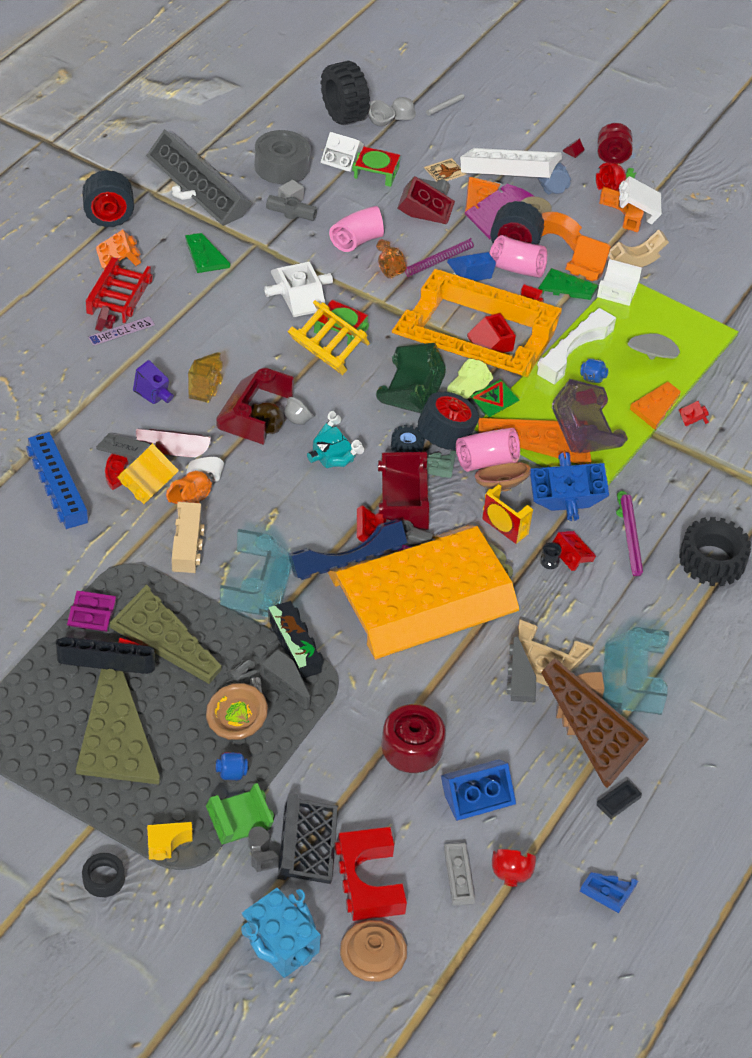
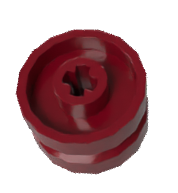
(615, 143)

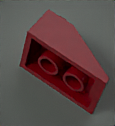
(425, 202)

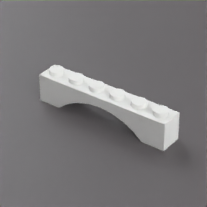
(595, 327)

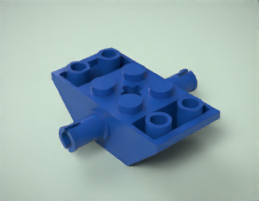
(569, 486)

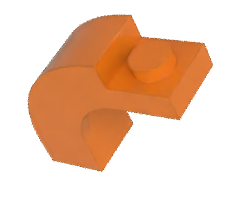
(632, 214)
(562, 226)

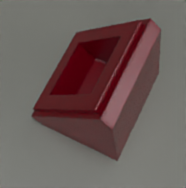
(574, 149)

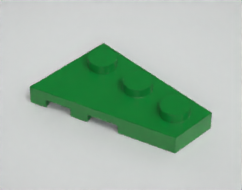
(205, 254)
(563, 283)

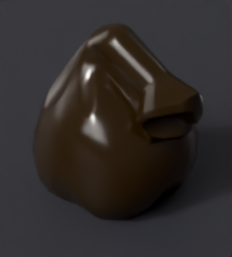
(270, 414)

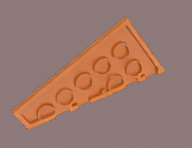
(536, 436)

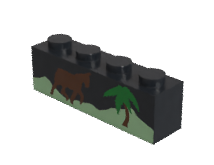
(295, 639)

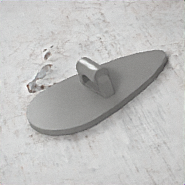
(654, 346)

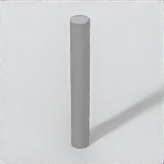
(445, 104)

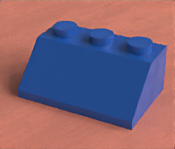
(478, 789)

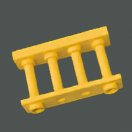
(325, 353)

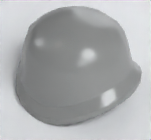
(403, 109)
(380, 113)
(297, 412)

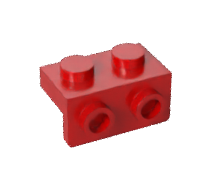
(367, 522)

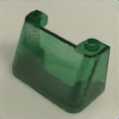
(416, 378)

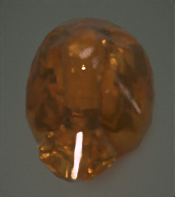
(391, 260)

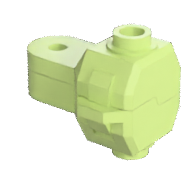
(472, 377)

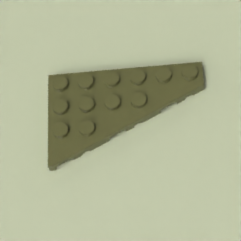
(114, 735)

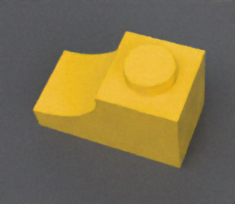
(166, 837)

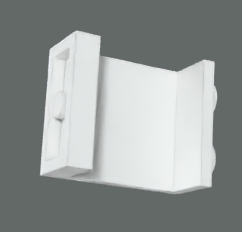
(619, 282)

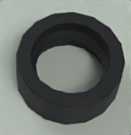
(100, 860)

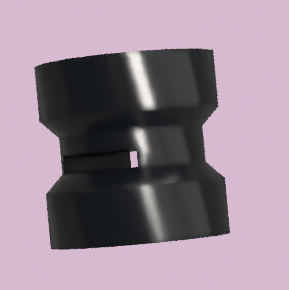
(550, 555)

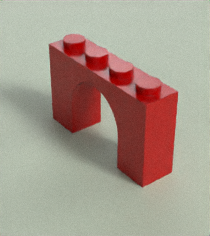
(363, 899)

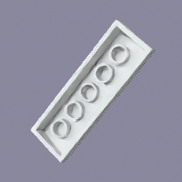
(509, 162)

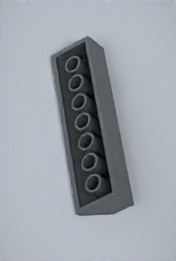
(193, 173)

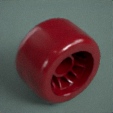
(413, 738)

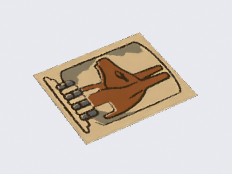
(445, 170)

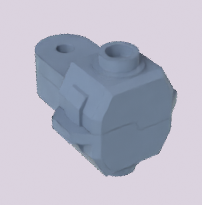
(558, 180)

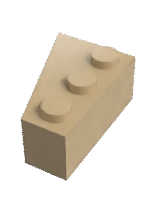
(187, 538)

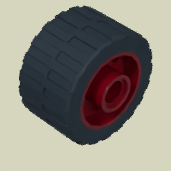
(518, 222)

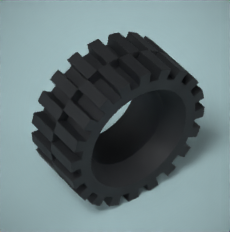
(718, 535)

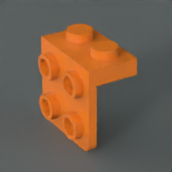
(118, 246)
(589, 258)

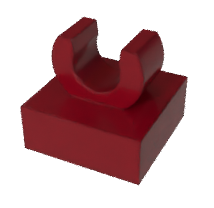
(104, 319)

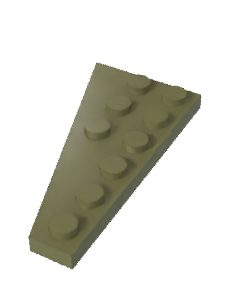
(153, 625)

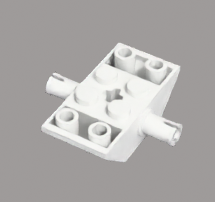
(299, 287)

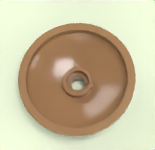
(506, 475)

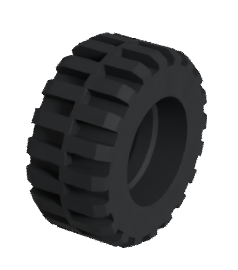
(345, 92)

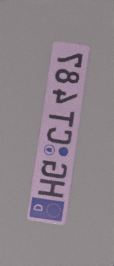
(121, 331)

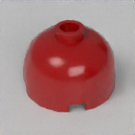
(610, 176)
(512, 866)

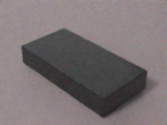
(619, 799)

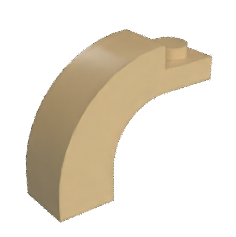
(642, 254)

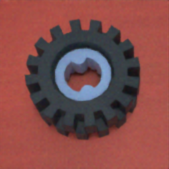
(401, 434)

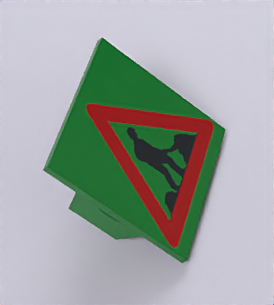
(494, 398)

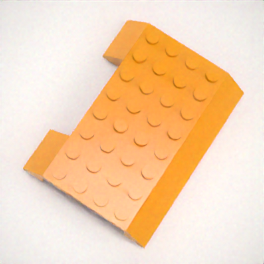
(427, 590)

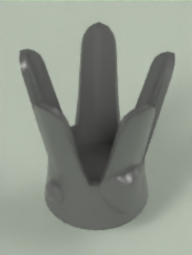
(237, 675)

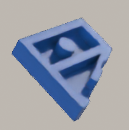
(608, 890)

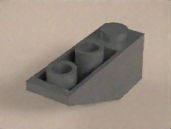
(523, 680)

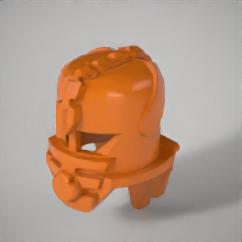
(195, 488)

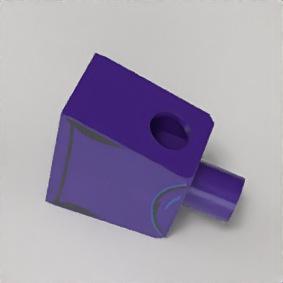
(151, 383)

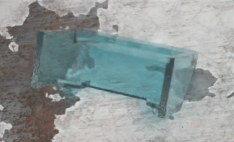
(270, 589)

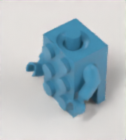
(281, 931)

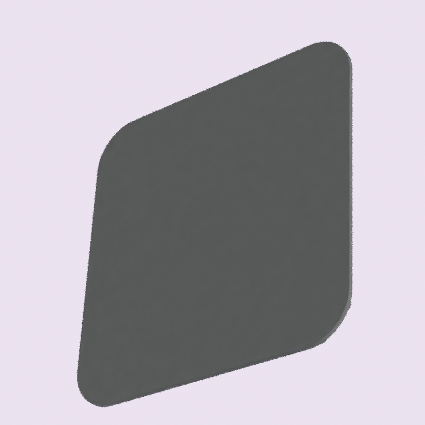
(50, 704)

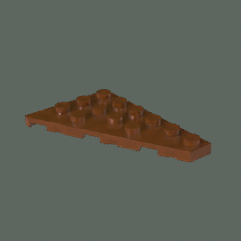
(600, 729)

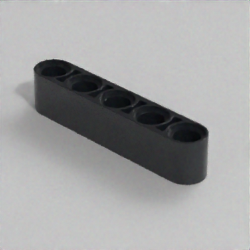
(105, 655)

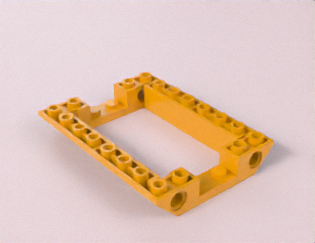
(487, 299)

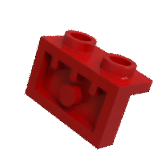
(573, 549)

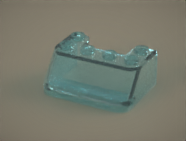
(627, 669)

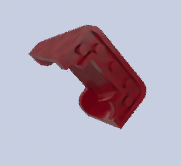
(405, 488)

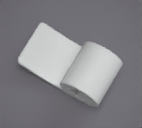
(209, 465)

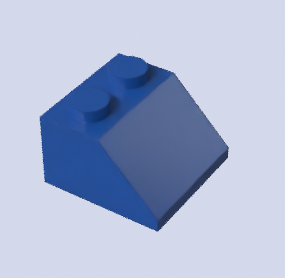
(473, 266)

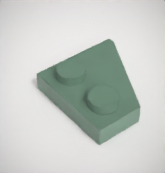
(441, 465)

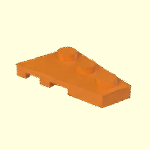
(478, 190)
(655, 405)

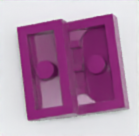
(92, 611)

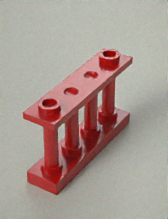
(107, 280)

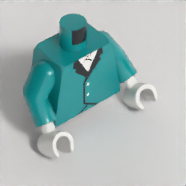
(332, 447)

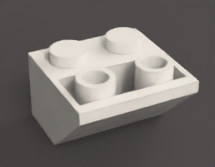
(341, 151)

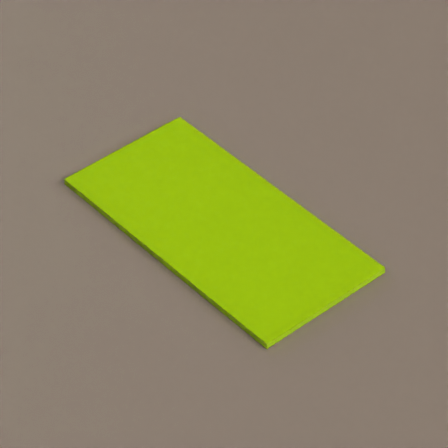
(629, 371)

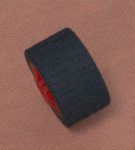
(108, 198)
(447, 419)

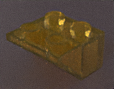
(205, 377)

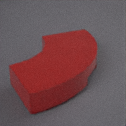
(114, 467)

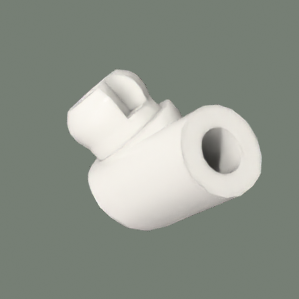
(180, 194)

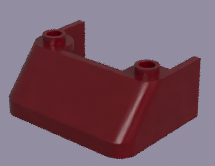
(236, 412)

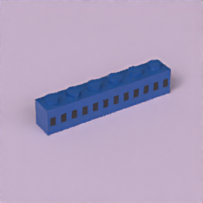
(57, 480)

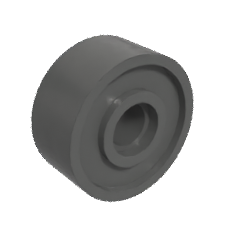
(282, 156)

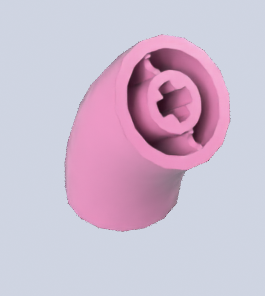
(357, 229)
(519, 256)
(488, 449)

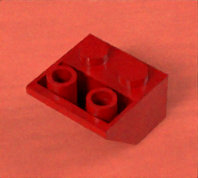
(493, 334)

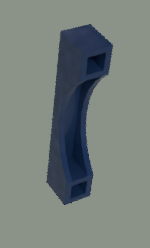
(386, 536)

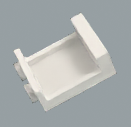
(642, 197)

